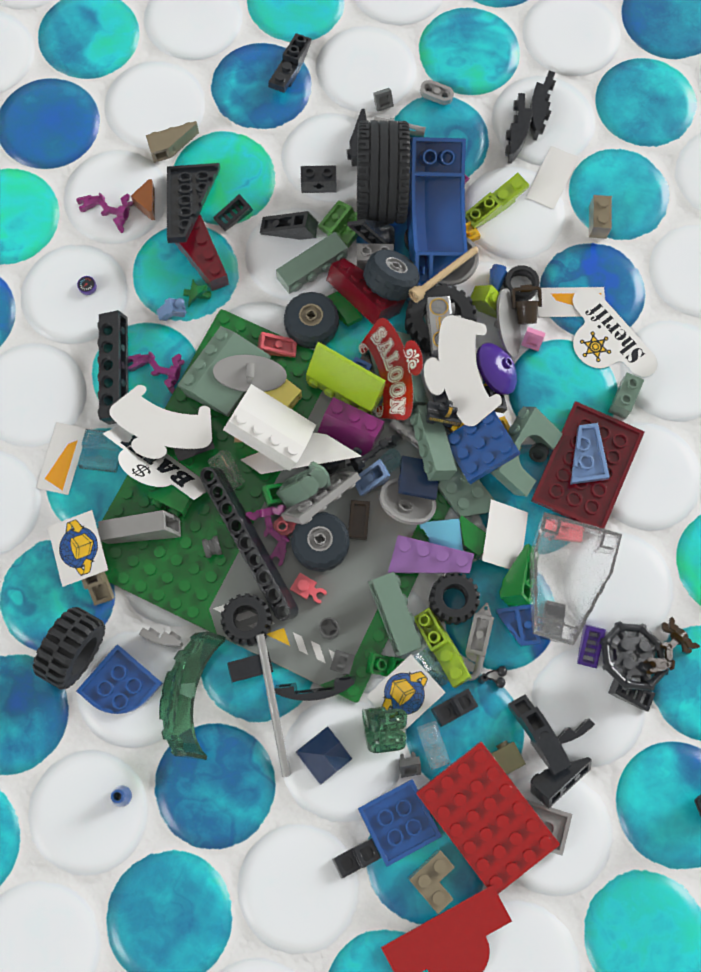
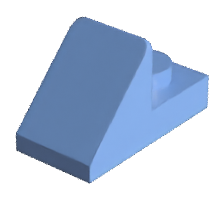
(372, 477)

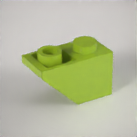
(485, 299)

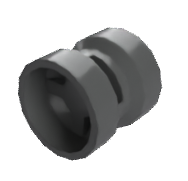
(326, 627)

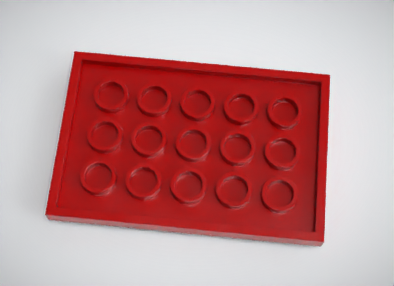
(487, 818)

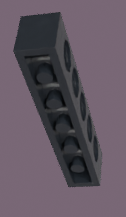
(112, 361)

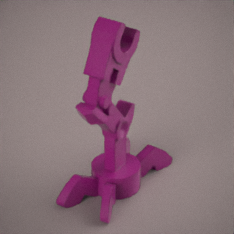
(122, 211)
(172, 372)
(280, 549)

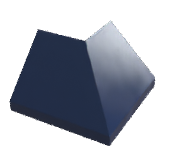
(324, 755)

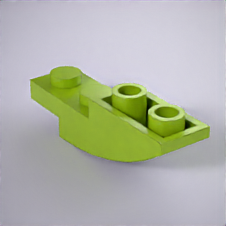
(496, 202)
(442, 647)

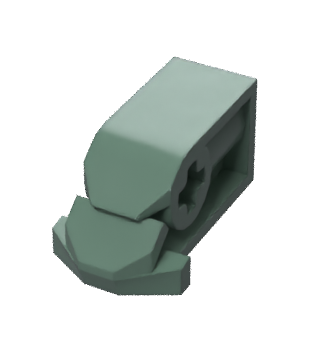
(303, 485)

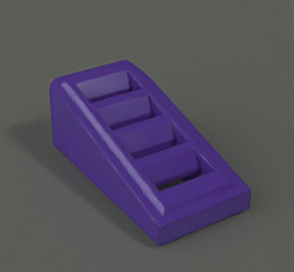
(583, 644)

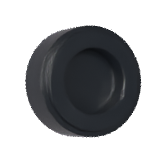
(538, 452)

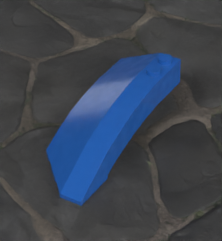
(436, 204)

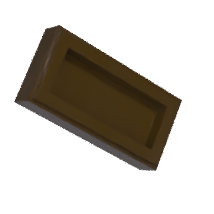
(359, 519)

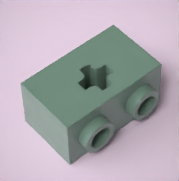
(626, 395)

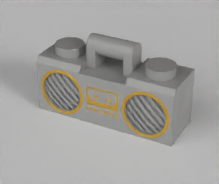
(437, 310)

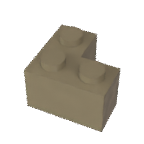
(428, 878)

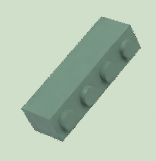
(311, 263)
(433, 446)
(395, 614)

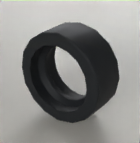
(522, 270)

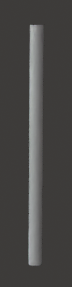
(273, 705)

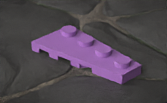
(419, 556)

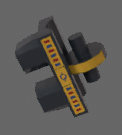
(442, 413)

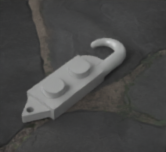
(479, 639)

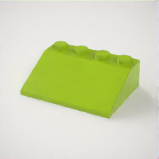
(344, 379)

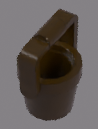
(526, 310)

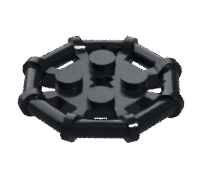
(622, 659)

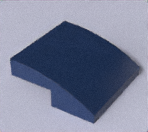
(414, 480)

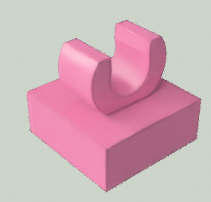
(533, 339)

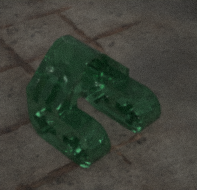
(384, 727)

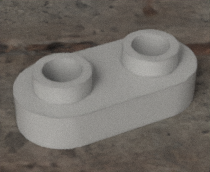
(437, 93)

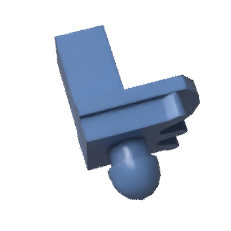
(171, 308)

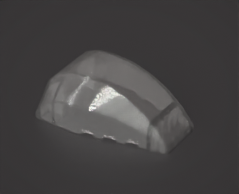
(568, 575)

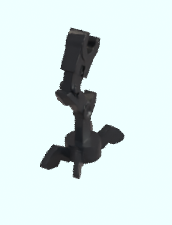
(359, 462)

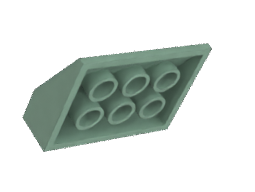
(199, 380)

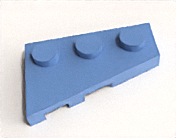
(589, 456)

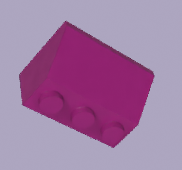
(351, 426)

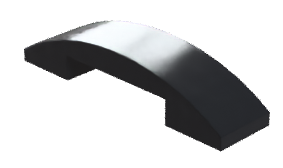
(290, 690)

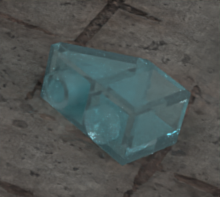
(432, 666)

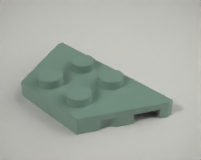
(465, 498)

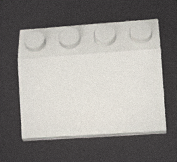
(270, 427)

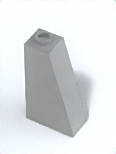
(140, 527)

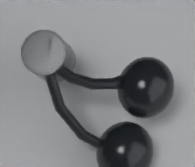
(500, 682)

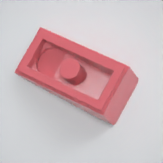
(277, 345)

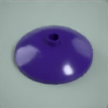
(496, 368)

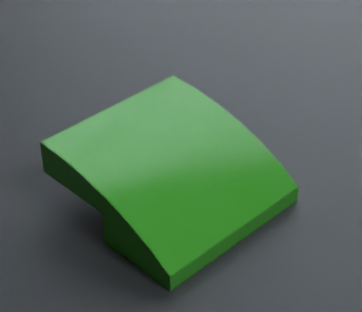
(337, 220)

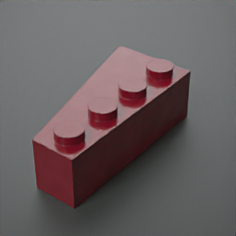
(204, 257)
(350, 283)

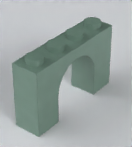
(535, 425)

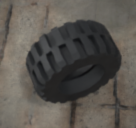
(414, 320)
(69, 648)

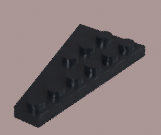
(186, 194)

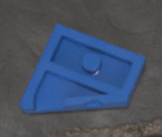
(519, 623)

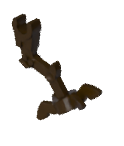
(678, 637)

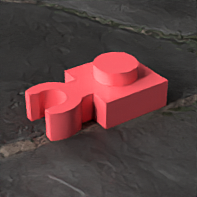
(305, 587)

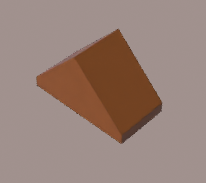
(144, 199)

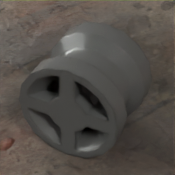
(211, 547)

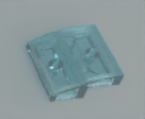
(99, 452)

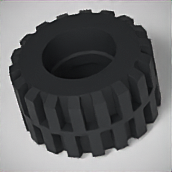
(462, 584)
(234, 608)

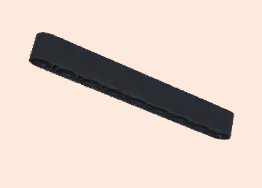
(256, 547)

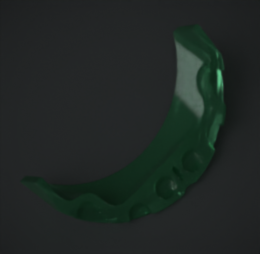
(179, 694)

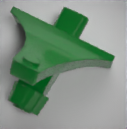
(196, 292)

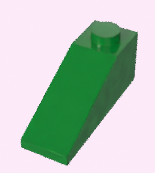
(516, 583)

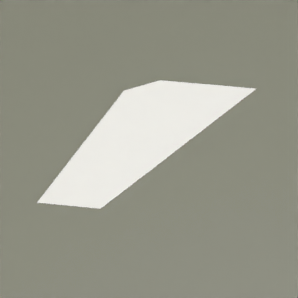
(319, 449)

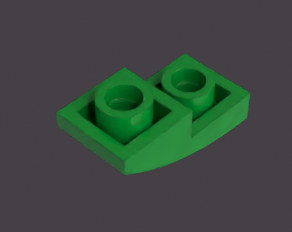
(347, 312)
(382, 664)

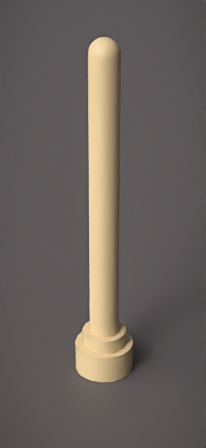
(417, 292)

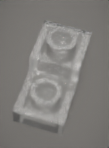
(433, 745)

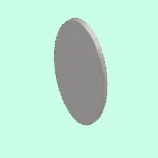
(508, 323)
(243, 370)

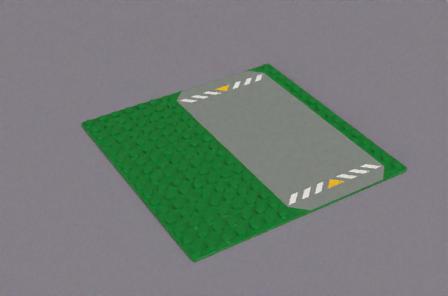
(187, 584)

